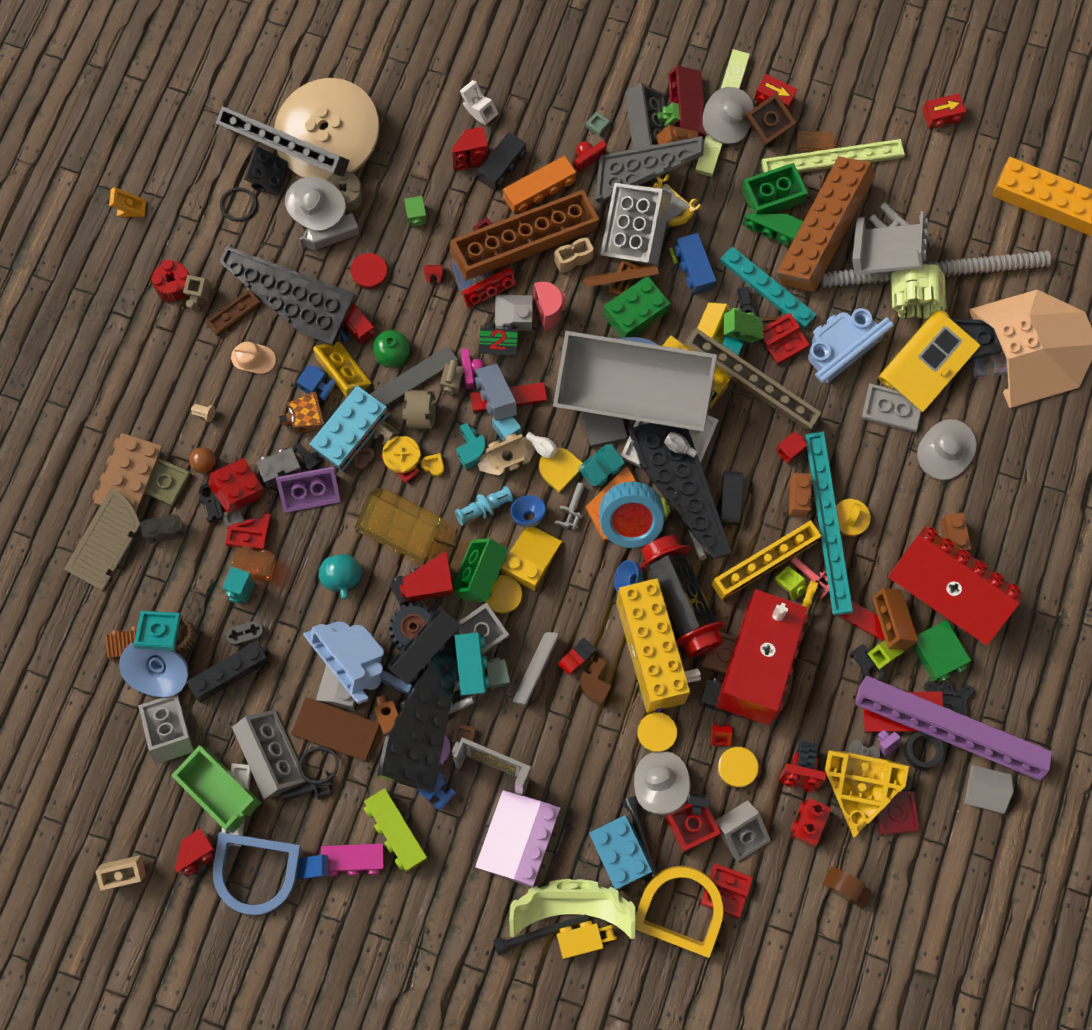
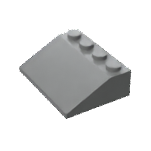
(636, 223)

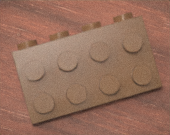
(128, 469)

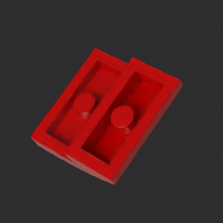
(784, 339)
(732, 888)

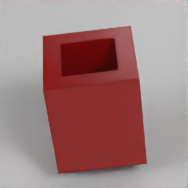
(791, 447)

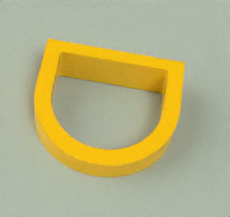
(703, 948)

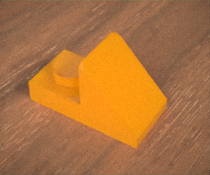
(127, 203)

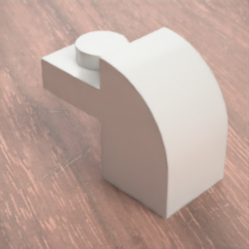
(476, 104)

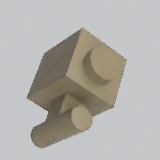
(197, 289)
(452, 378)

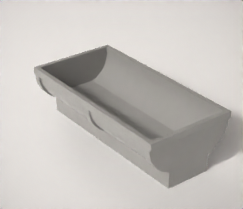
(635, 381)

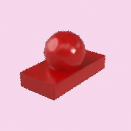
(588, 154)

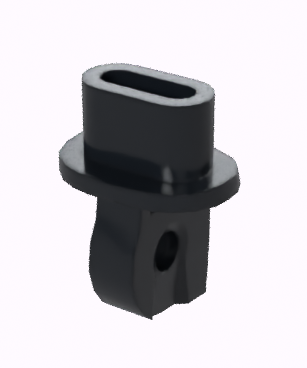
(309, 460)

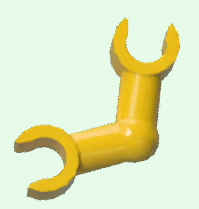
(807, 601)

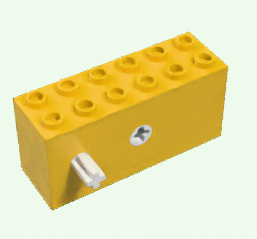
(653, 646)

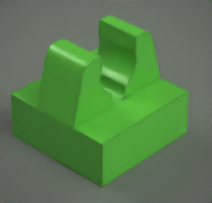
(670, 114)

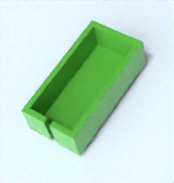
(216, 789)

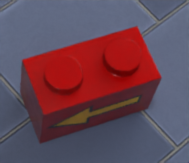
(770, 86)
(944, 111)

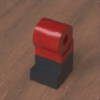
(577, 656)

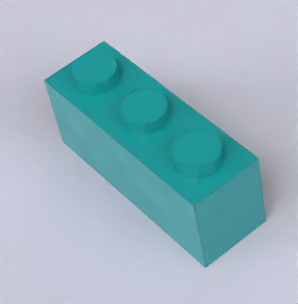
(472, 663)

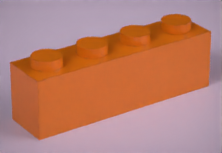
(539, 185)

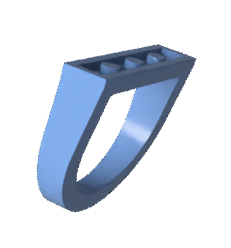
(219, 867)

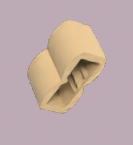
(571, 255)

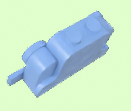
(844, 341)
(350, 655)

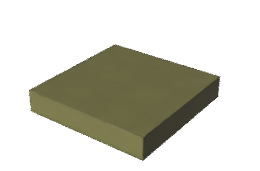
(167, 482)

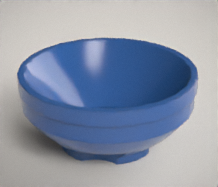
(528, 505)
(626, 573)

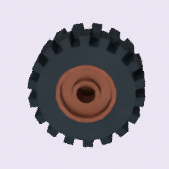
(407, 623)

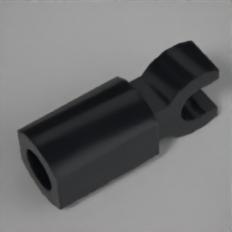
(745, 300)

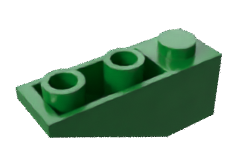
(775, 226)

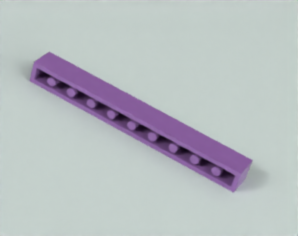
(953, 728)

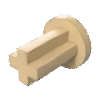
(203, 411)

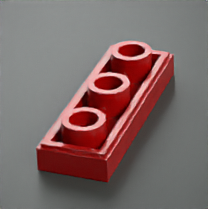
(488, 287)

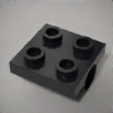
(265, 171)

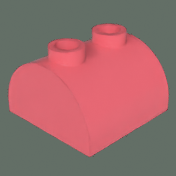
(549, 303)

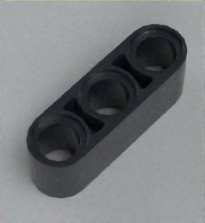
(731, 498)

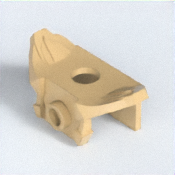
(492, 459)

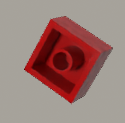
(235, 485)
(692, 829)

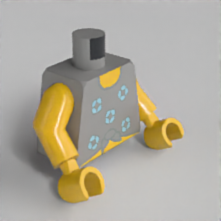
(679, 210)

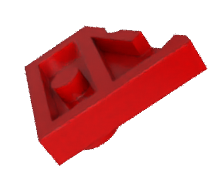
(249, 533)

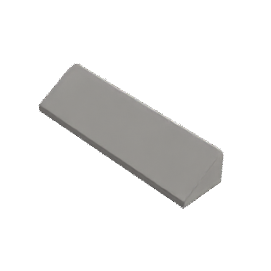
(535, 669)

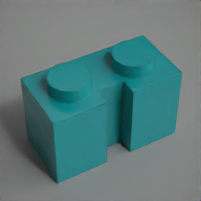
(601, 465)
(238, 585)

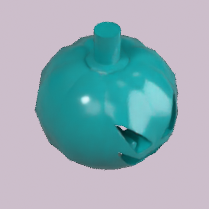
(340, 574)

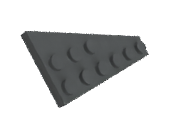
(644, 164)

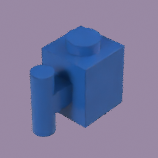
(314, 380)
(443, 797)

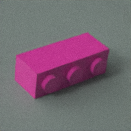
(354, 859)

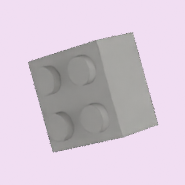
(487, 623)

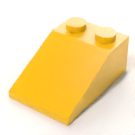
(530, 557)

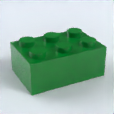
(774, 190)
(636, 308)
(479, 570)

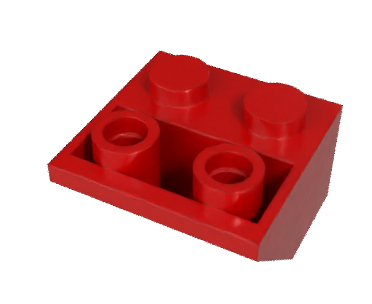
(470, 149)
(194, 852)

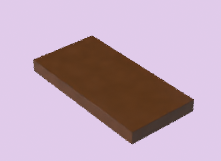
(335, 729)

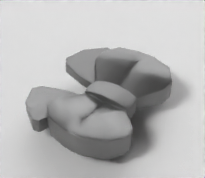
(858, 748)

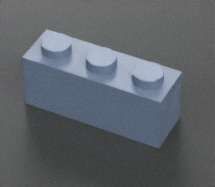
(495, 392)

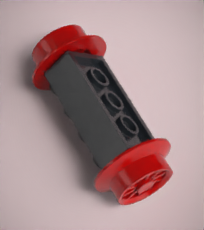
(682, 595)

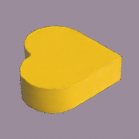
(433, 465)

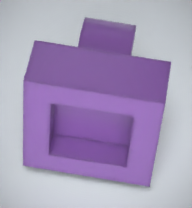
(888, 743)

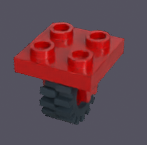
(803, 769)

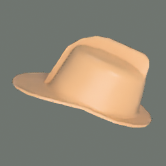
(253, 358)

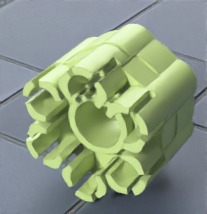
(918, 289)

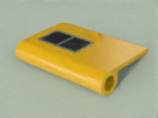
(933, 349)

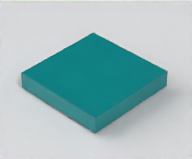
(157, 630)

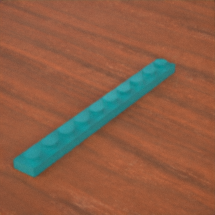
(828, 524)

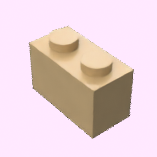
(120, 872)

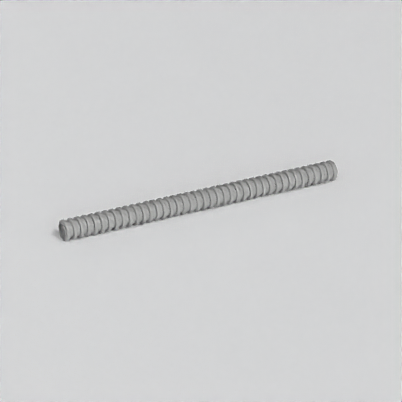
(948, 268)

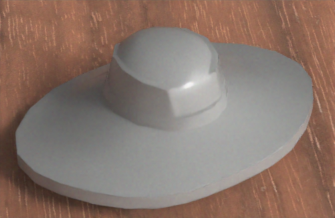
(725, 115)
(315, 203)
(946, 450)
(662, 783)

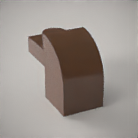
(591, 686)
(847, 886)

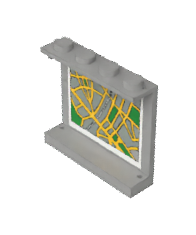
(493, 759)

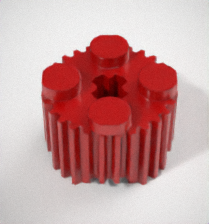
(170, 280)

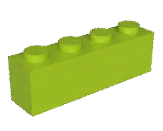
(395, 830)

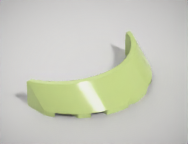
(572, 897)

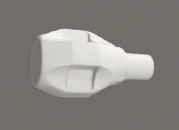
(542, 445)

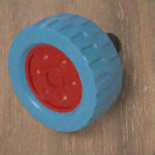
(631, 514)

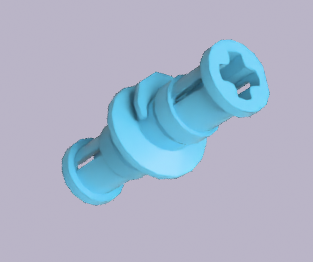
(483, 505)

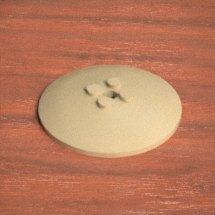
(350, 120)

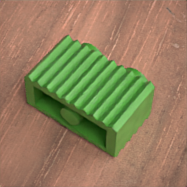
(743, 326)

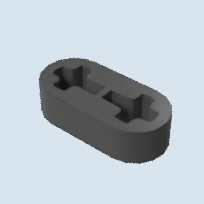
(242, 629)

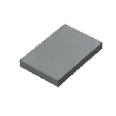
(890, 409)

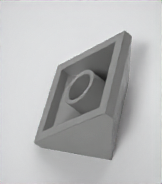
(989, 789)

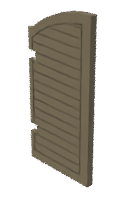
(104, 540)

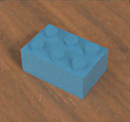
(621, 852)

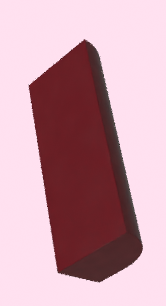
(687, 91)

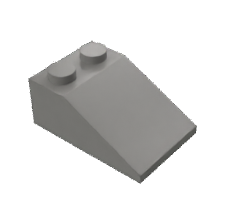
(165, 729)

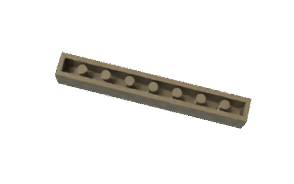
(754, 380)

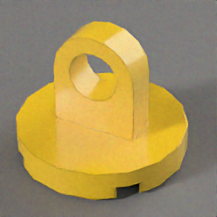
(852, 517)

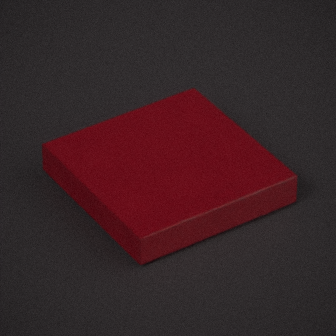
(899, 815)

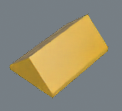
(341, 367)

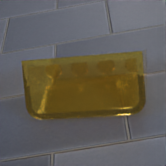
(399, 524)

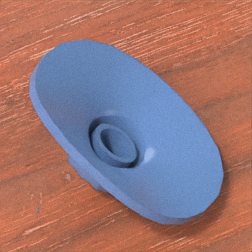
(153, 671)

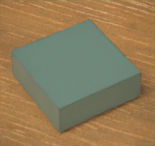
(597, 123)

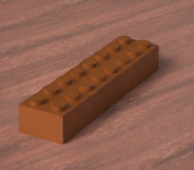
(826, 224)
(524, 235)

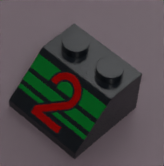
(498, 339)

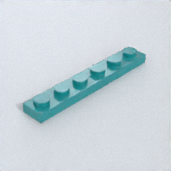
(767, 287)

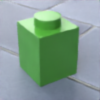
(415, 211)

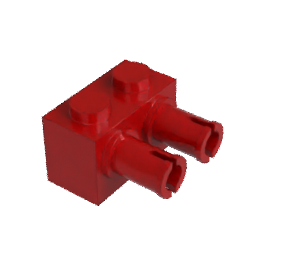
(810, 822)

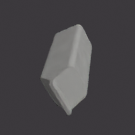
(318, 239)

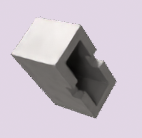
(278, 465)

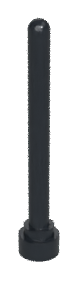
(632, 804)
(503, 945)

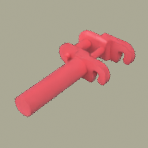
(810, 574)

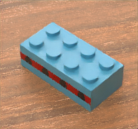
(349, 428)

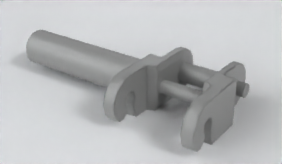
(572, 508)

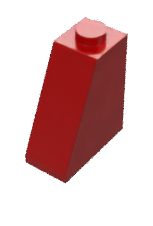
(428, 581)

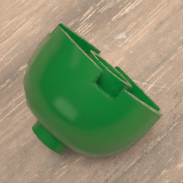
(391, 349)

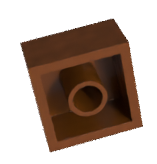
(770, 119)

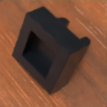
(698, 800)

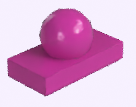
(470, 368)

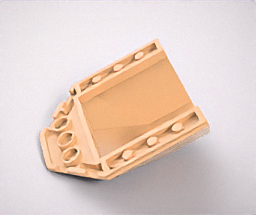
(1043, 344)

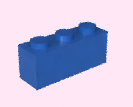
(695, 263)

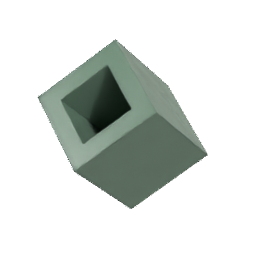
(498, 673)

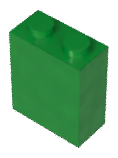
(941, 652)

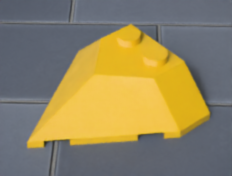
(863, 785)

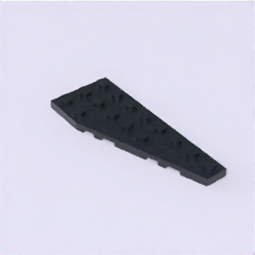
(303, 301)

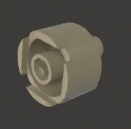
(350, 188)
(419, 409)

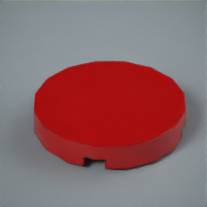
(368, 270)

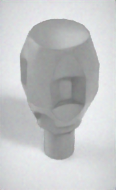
(679, 444)

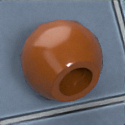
(202, 460)

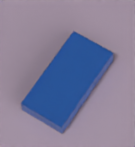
(313, 867)

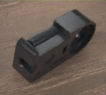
(211, 504)
(865, 662)

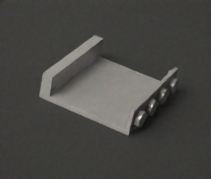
(890, 247)

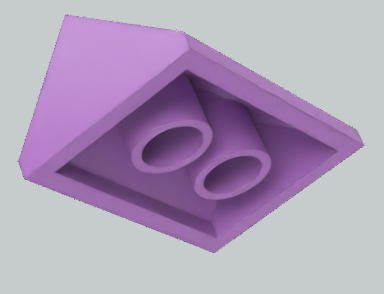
(308, 489)

